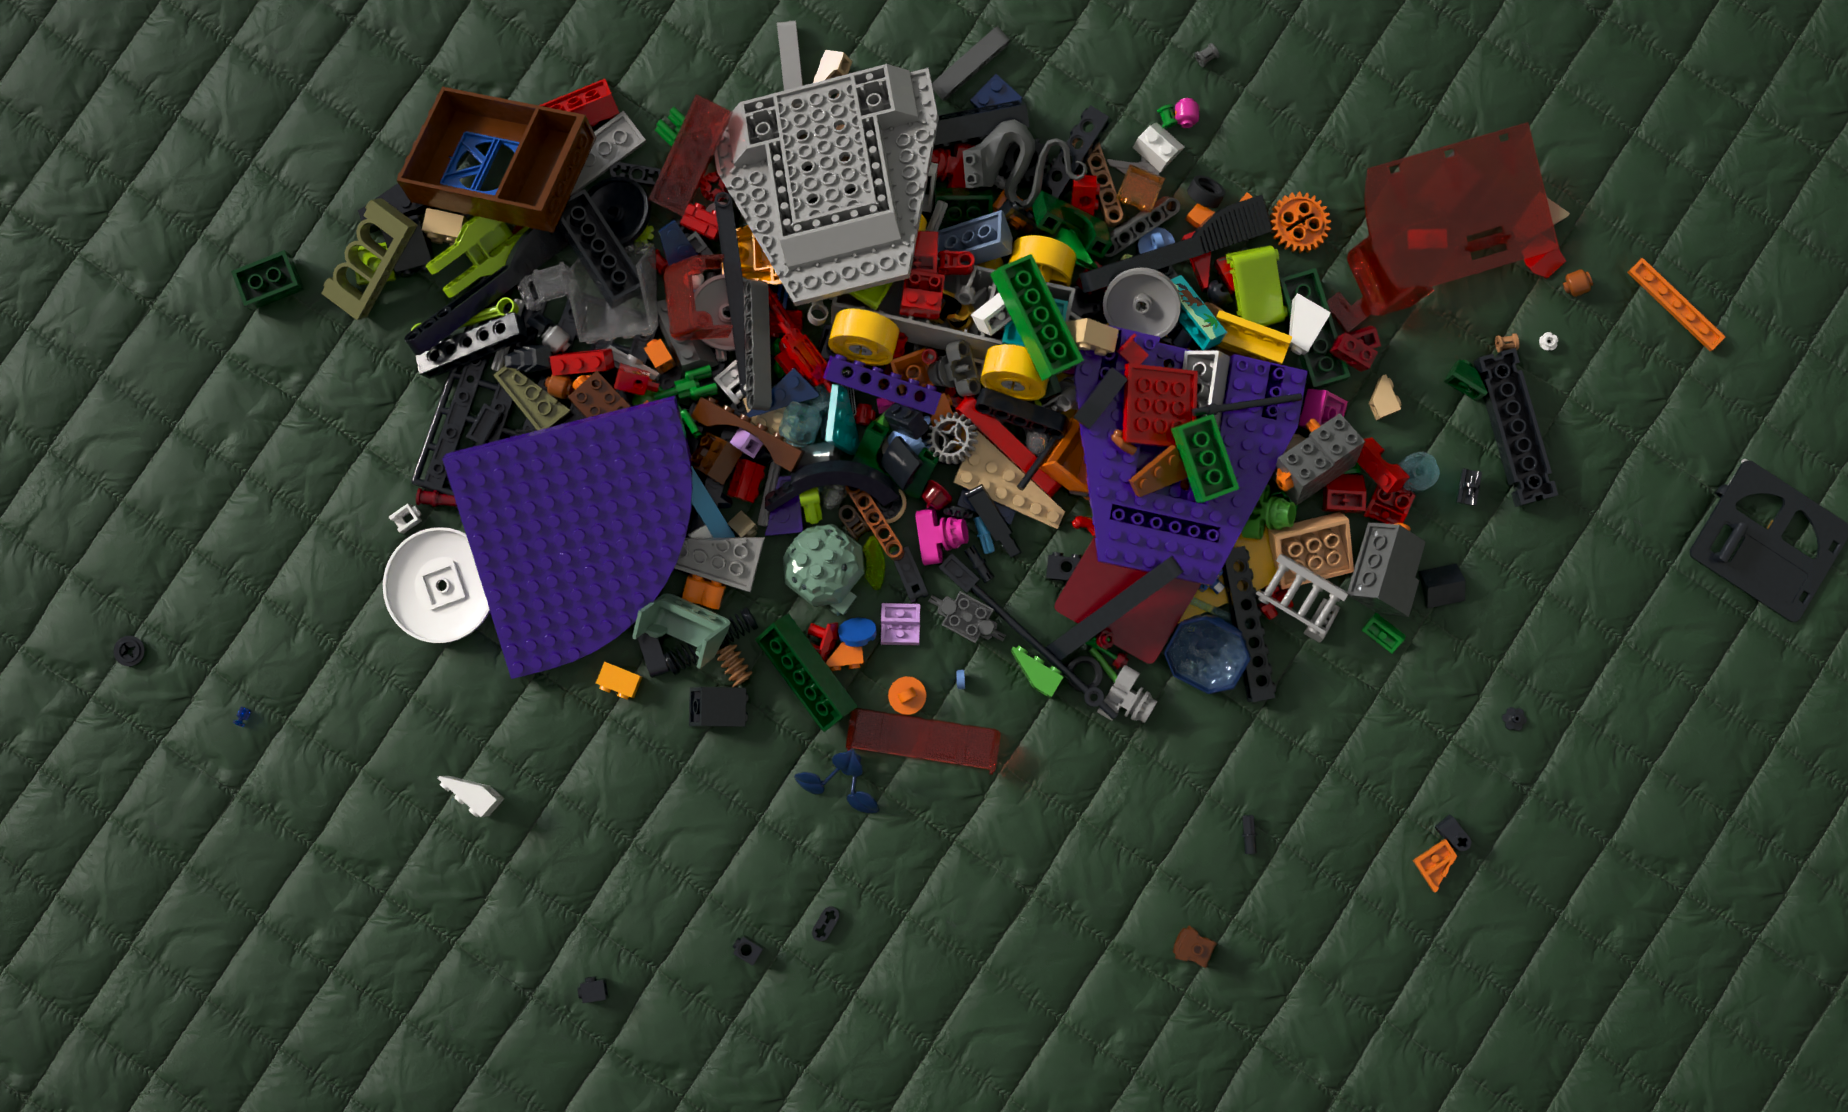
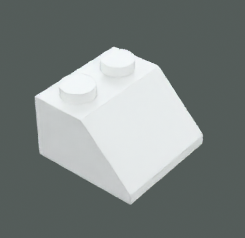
(1157, 146)

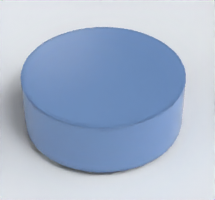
(960, 679)

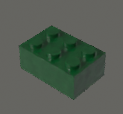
(964, 204)
(267, 280)

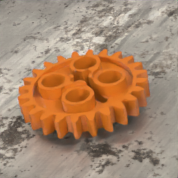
(1309, 236)

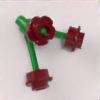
(1105, 640)

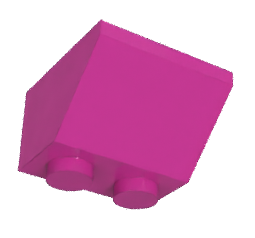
(1321, 406)

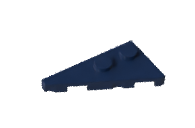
(791, 388)

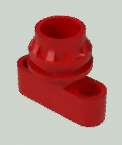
(950, 165)

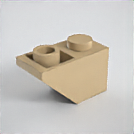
(1383, 400)

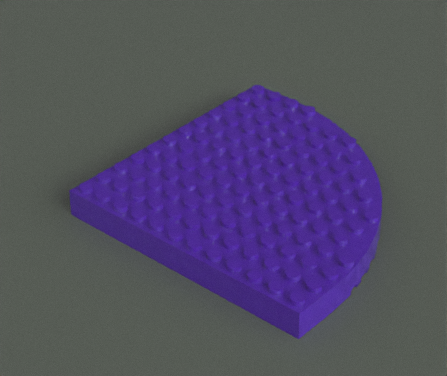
(575, 527)

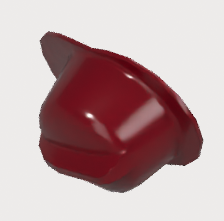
(936, 496)

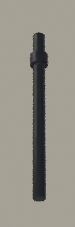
(1214, 409)

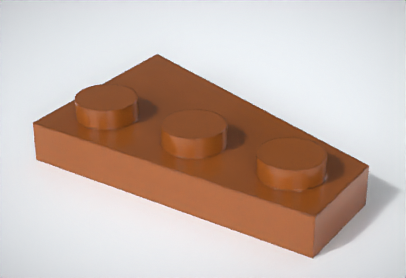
(1159, 473)

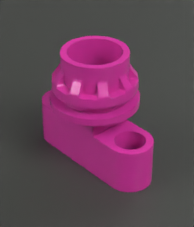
(950, 533)

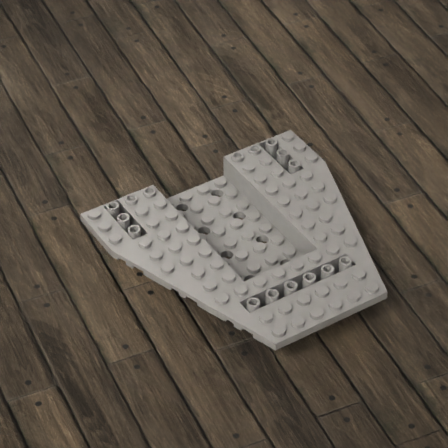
(841, 238)

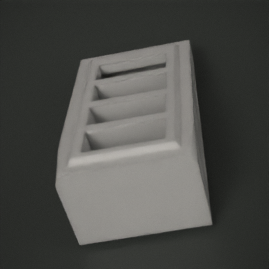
(1327, 623)

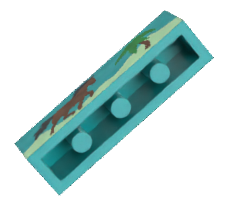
(1197, 317)

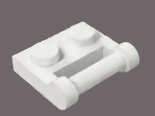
(728, 380)

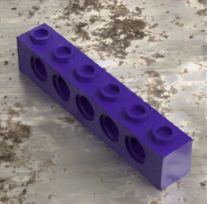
(926, 404)

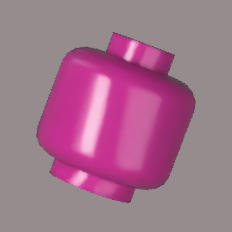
(1187, 112)

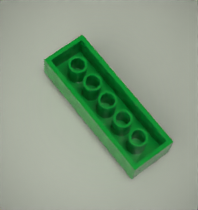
(1036, 317)

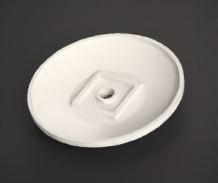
(414, 593)

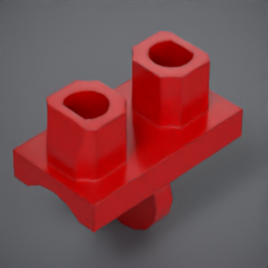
(1269, 610)

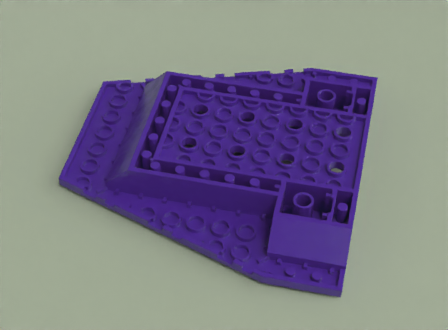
(1169, 521)

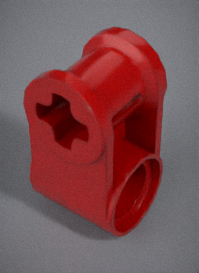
(954, 261)

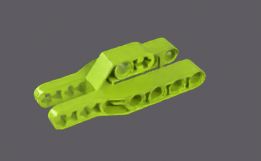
(476, 240)

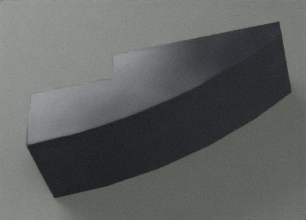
(1100, 398)

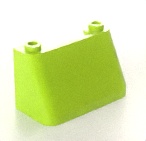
(1257, 285)

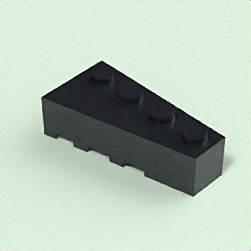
(397, 198)

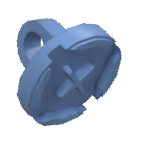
(1154, 239)

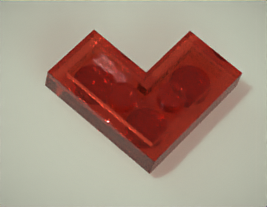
(1345, 314)

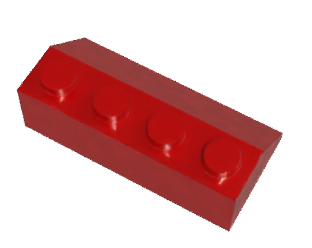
(592, 100)

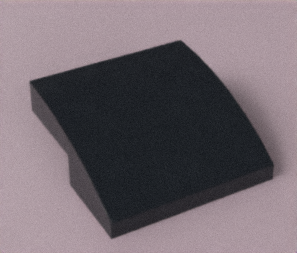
(901, 462)

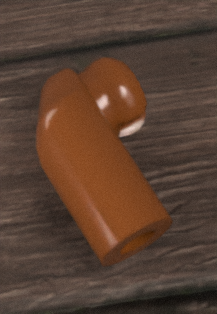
(1118, 439)

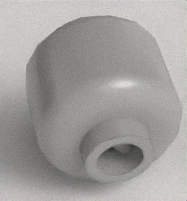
(556, 338)

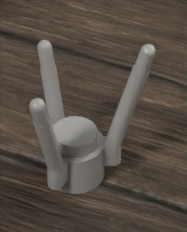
(966, 293)

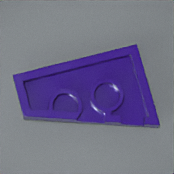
(787, 517)

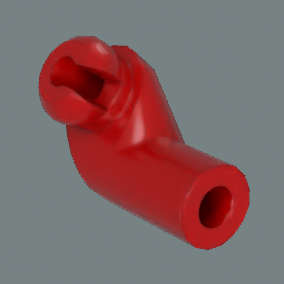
(1086, 522)

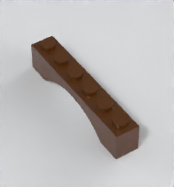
(712, 414)

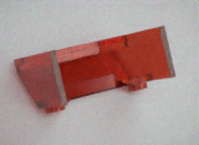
(1375, 286)
(683, 318)

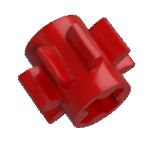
(864, 414)

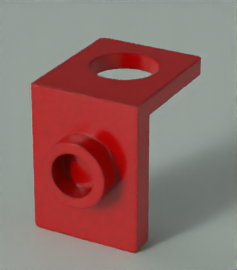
(1132, 351)

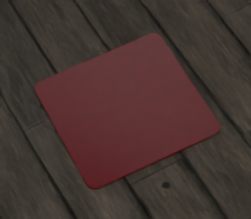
(1143, 628)

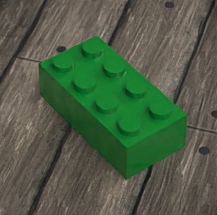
(1205, 458)

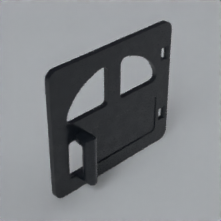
(1764, 562)

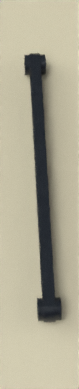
(733, 280)

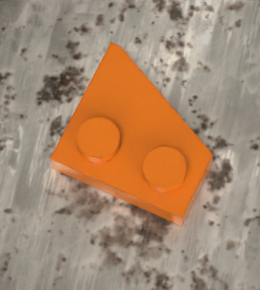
(1435, 863)

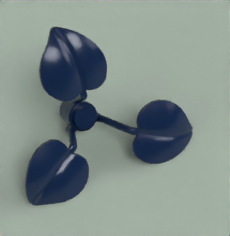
(850, 764)

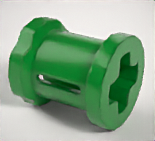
(1167, 116)

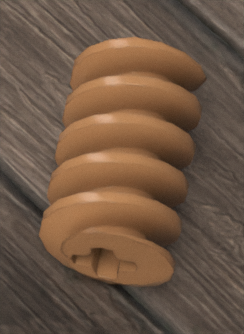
(734, 665)

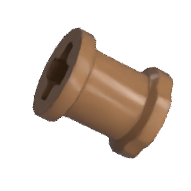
(1500, 342)

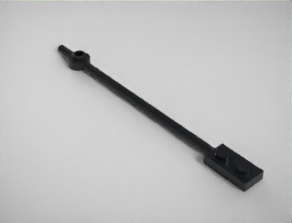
(968, 581)

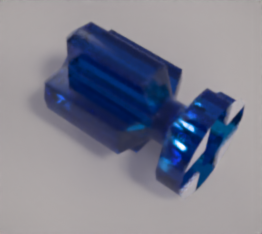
(242, 714)

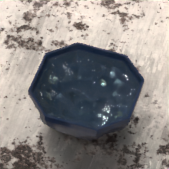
(1207, 653)

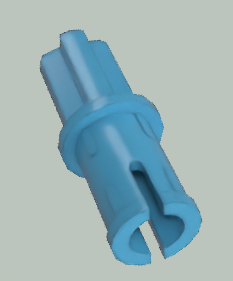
(984, 535)

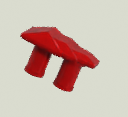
(828, 635)

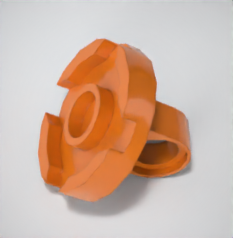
(907, 695)

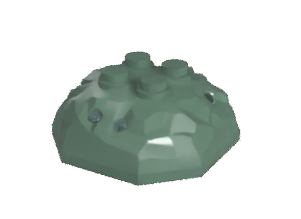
(823, 565)

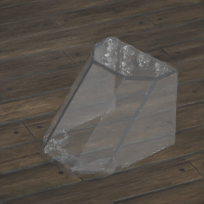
(594, 316)

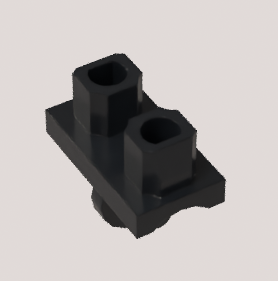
(1469, 487)

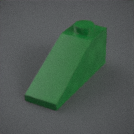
(1072, 239)

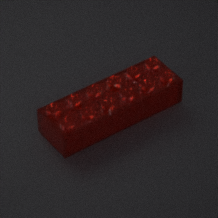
(690, 154)

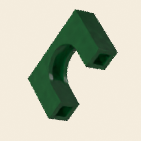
(1052, 212)
(871, 453)

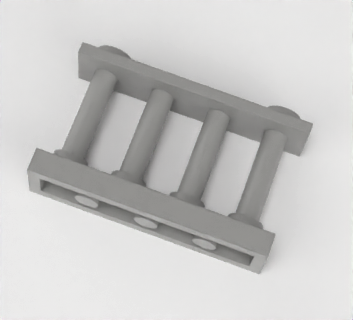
(1302, 574)

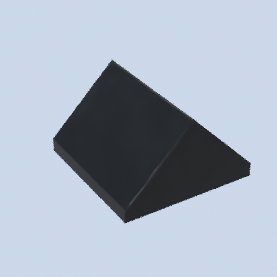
(1442, 585)

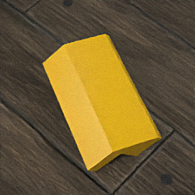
(1253, 339)

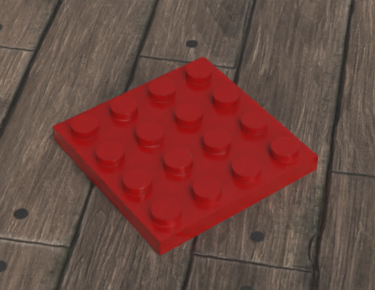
(1157, 402)

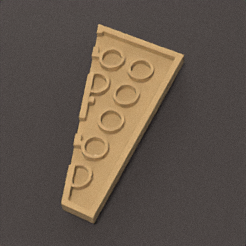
(1000, 480)

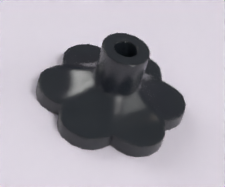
(1509, 718)

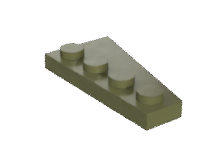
(533, 401)

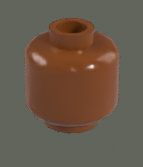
(1578, 283)
(559, 386)

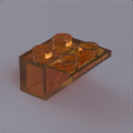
(1140, 188)

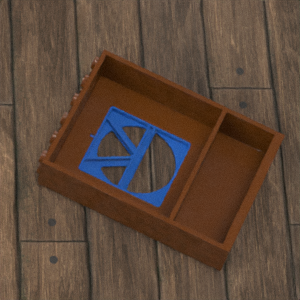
(545, 166)

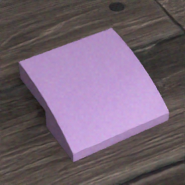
(900, 624)

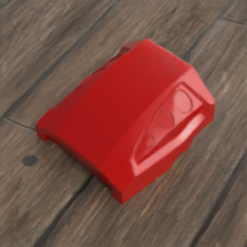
(1389, 507)

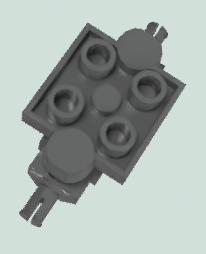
(967, 617)

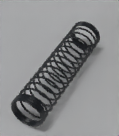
(674, 664)

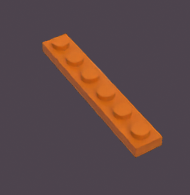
(1676, 304)

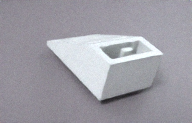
(479, 797)

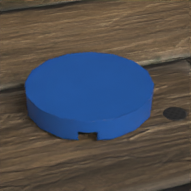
(857, 632)

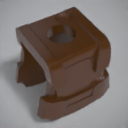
(1193, 947)

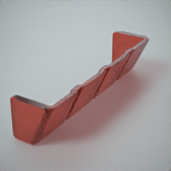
(923, 738)

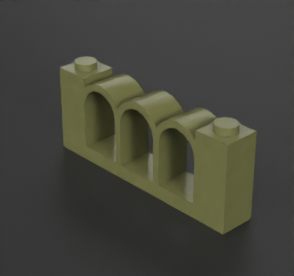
(338, 287)

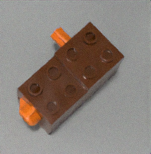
(595, 396)

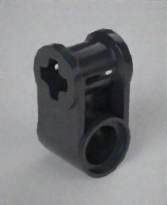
(1451, 831)

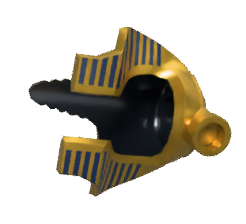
(956, 313)

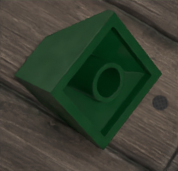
(1466, 380)

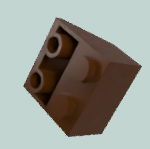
(715, 458)

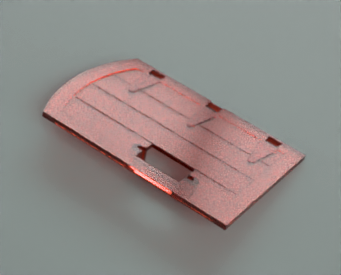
(1434, 202)

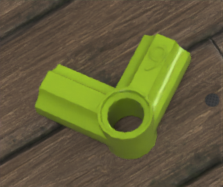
(810, 501)

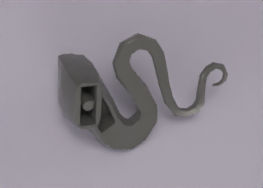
(985, 160)

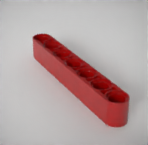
(1006, 444)

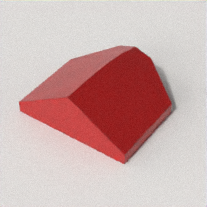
(1545, 263)

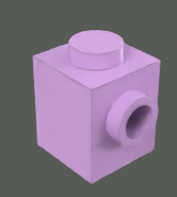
(746, 442)

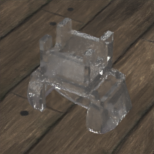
(548, 284)

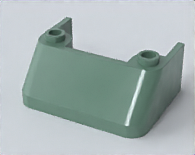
(683, 621)

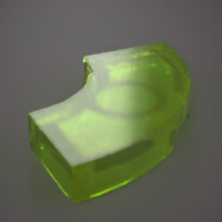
(875, 562)

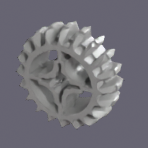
(950, 444)

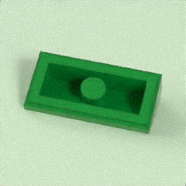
(1384, 633)

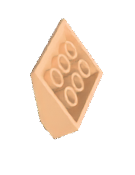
(1317, 544)

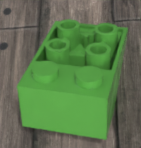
(1040, 677)

